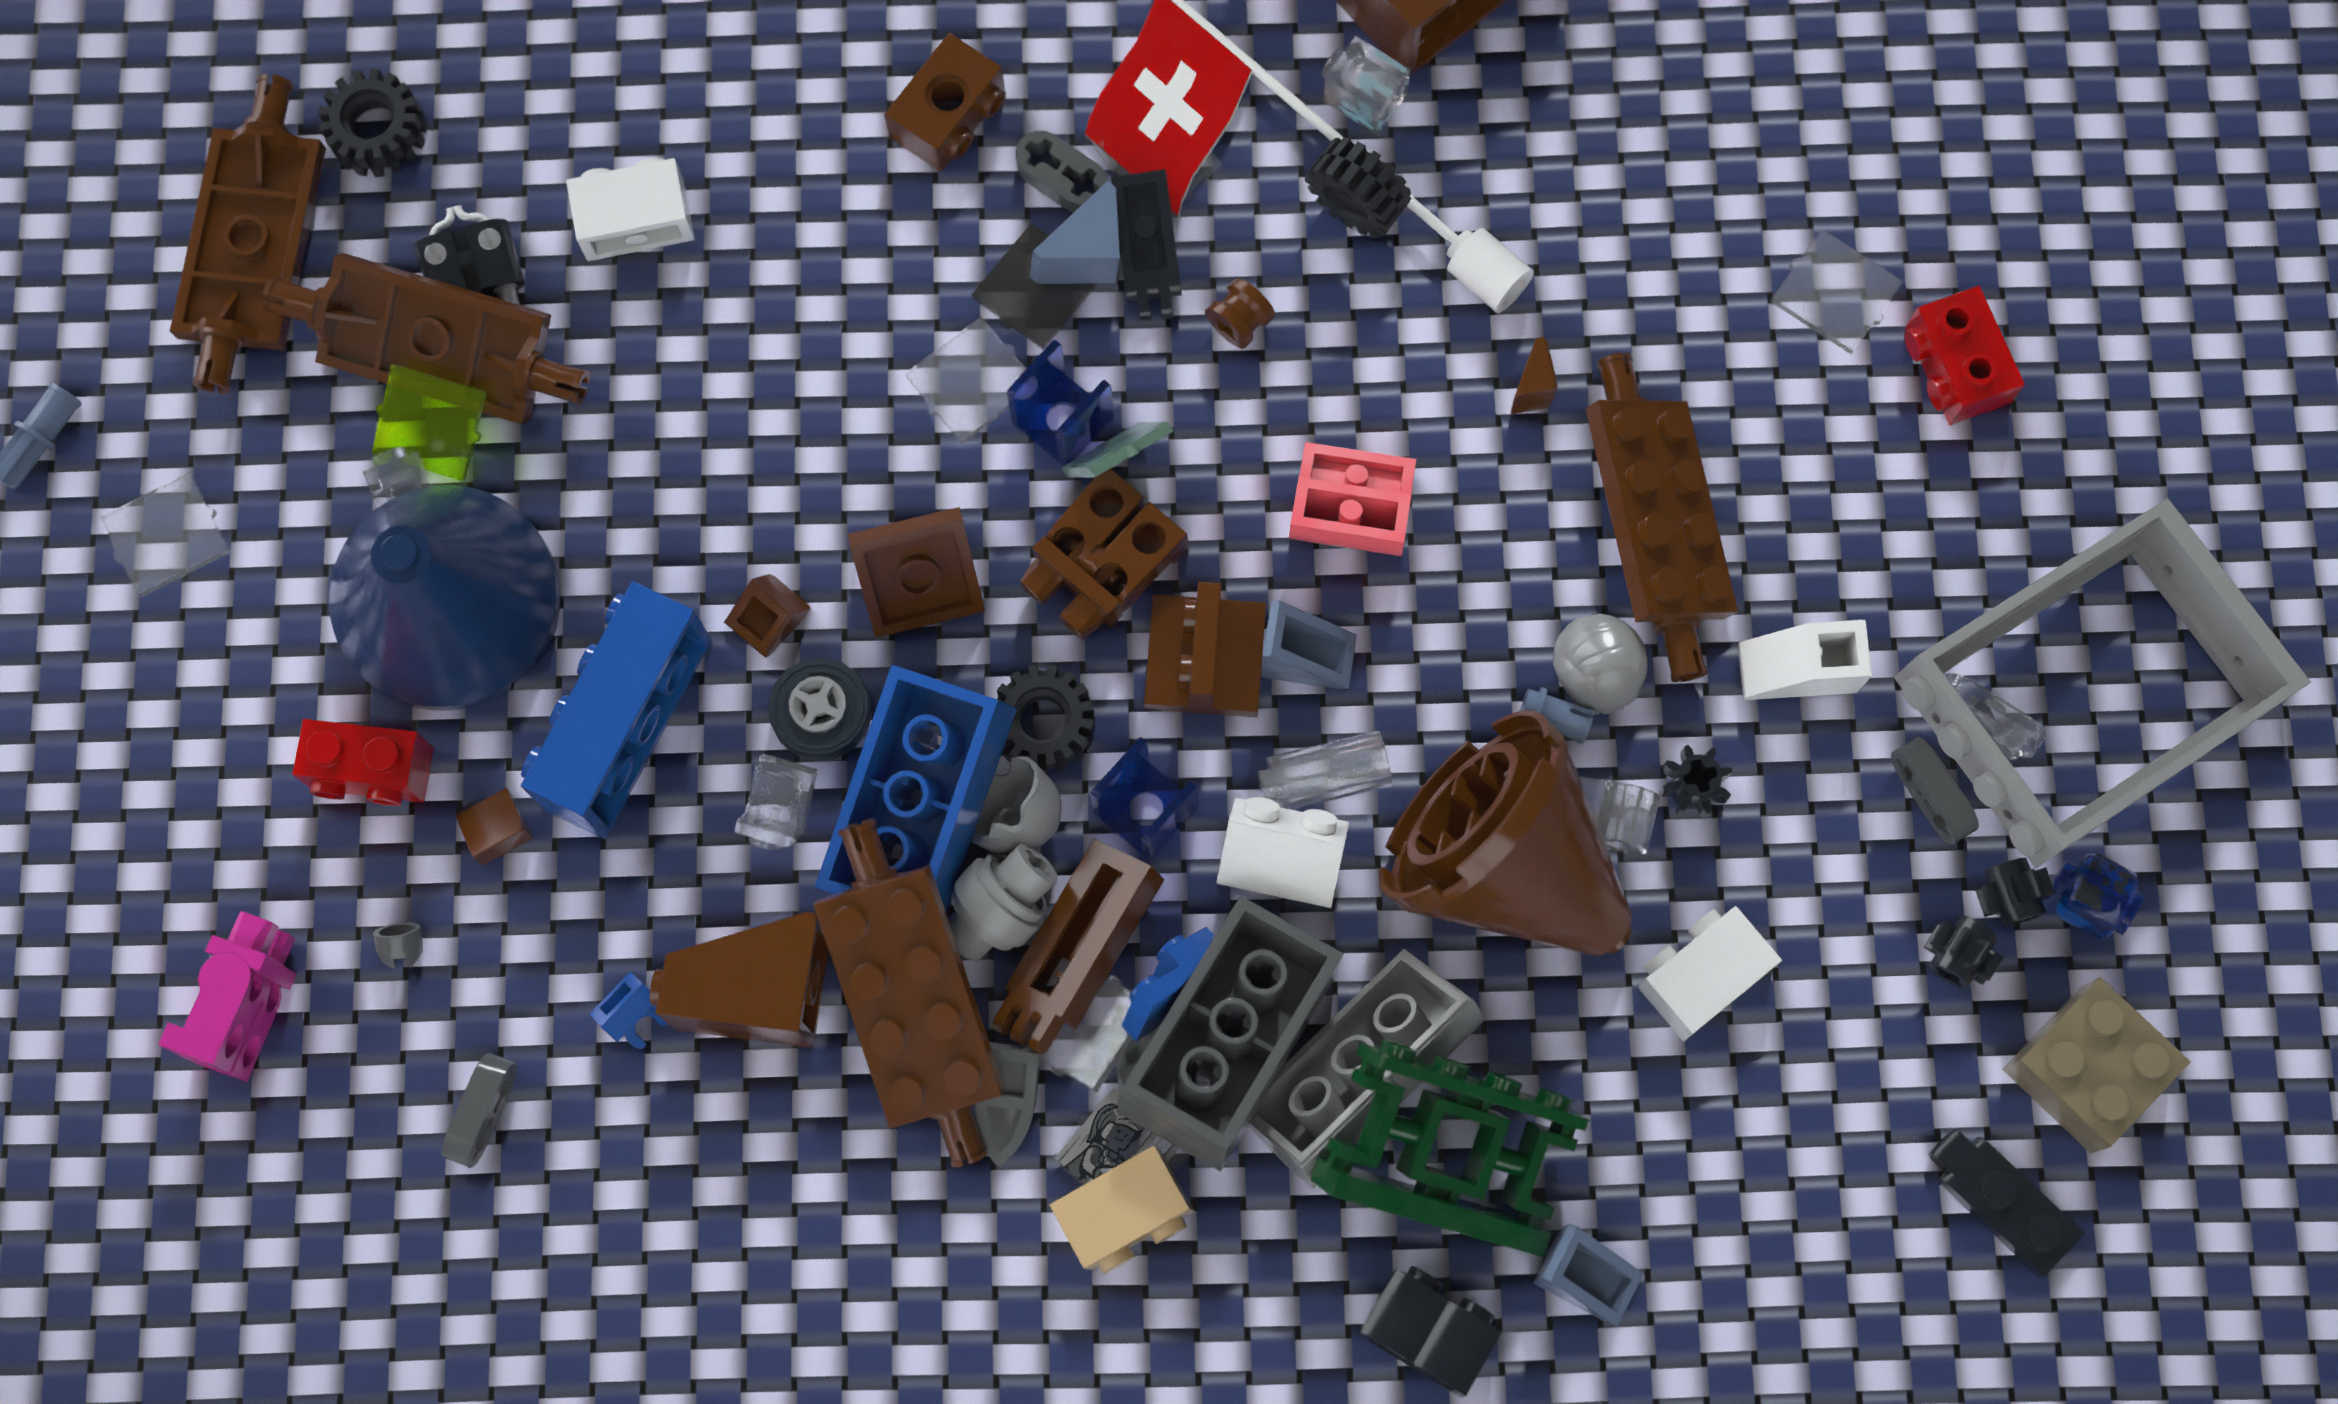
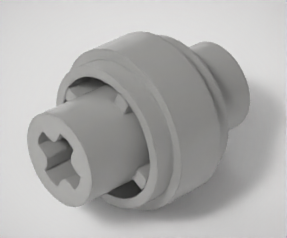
(1000, 901)

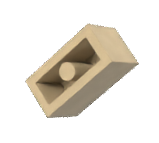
(1123, 1209)

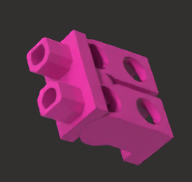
(235, 998)

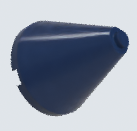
(444, 597)

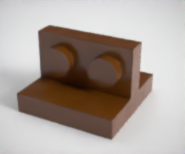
(916, 572)
(1205, 654)

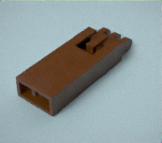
(1090, 930)

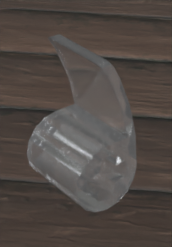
(1622, 813)

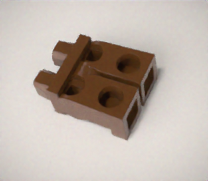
(1103, 553)

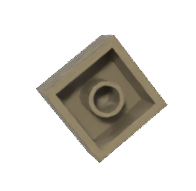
(2096, 1066)

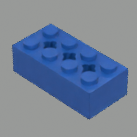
(616, 709)
(900, 759)

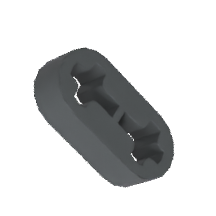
(1068, 163)
(1934, 790)
(479, 1110)

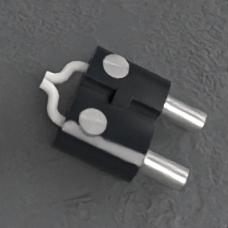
(473, 259)

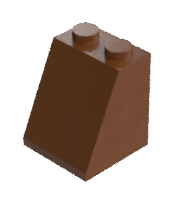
(748, 983)

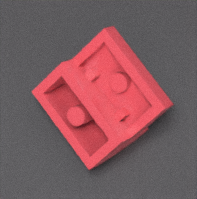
(1352, 499)

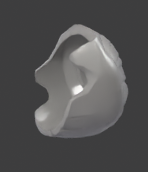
(1600, 663)
(1018, 809)

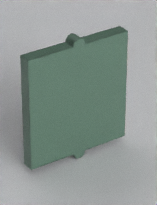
(1117, 449)

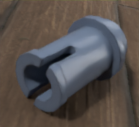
(1569, 718)

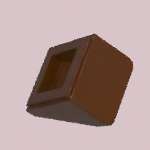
(1537, 382)
(766, 613)
(493, 827)

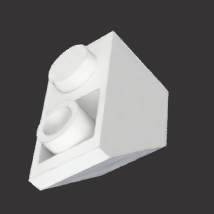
(1806, 661)

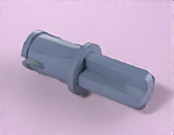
(36, 434)

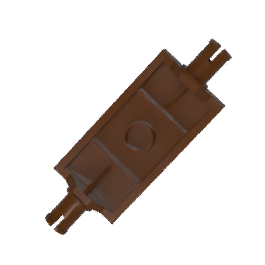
(245, 231)
(389, 317)
(1660, 514)
(909, 995)

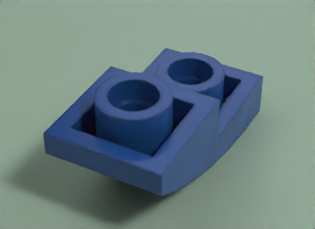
(1158, 992)

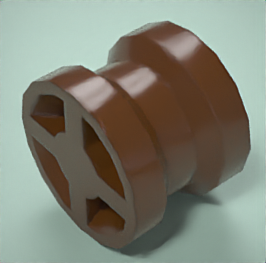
(1240, 313)

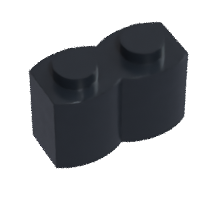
(1430, 1331)

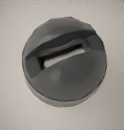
(398, 942)

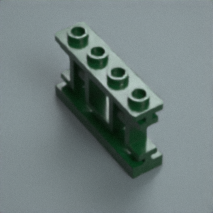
(1436, 1191)

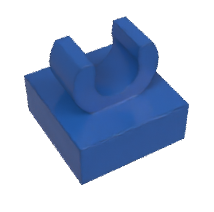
(623, 1008)

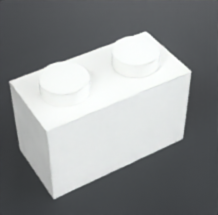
(630, 208)
(1282, 851)
(1707, 972)

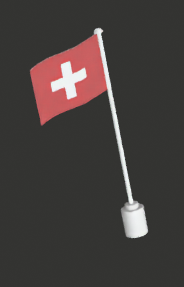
(1179, 98)

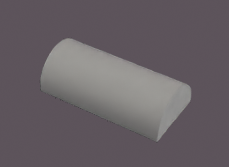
(1315, 1087)

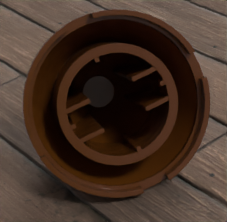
(1510, 845)

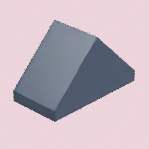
(1083, 246)
(1306, 649)
(1588, 1275)

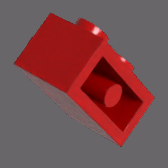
(1963, 356)
(363, 761)

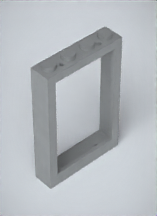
(2204, 602)

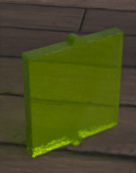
(431, 419)

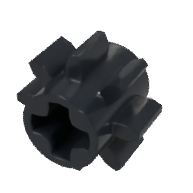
(1702, 768)
(2015, 892)
(1963, 952)

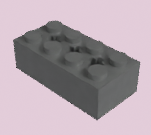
(1193, 1039)

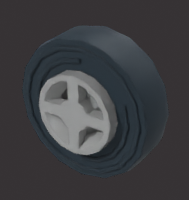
(804, 695)

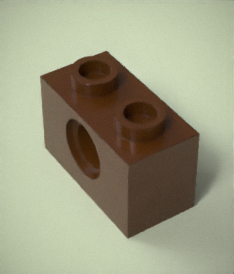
(950, 73)

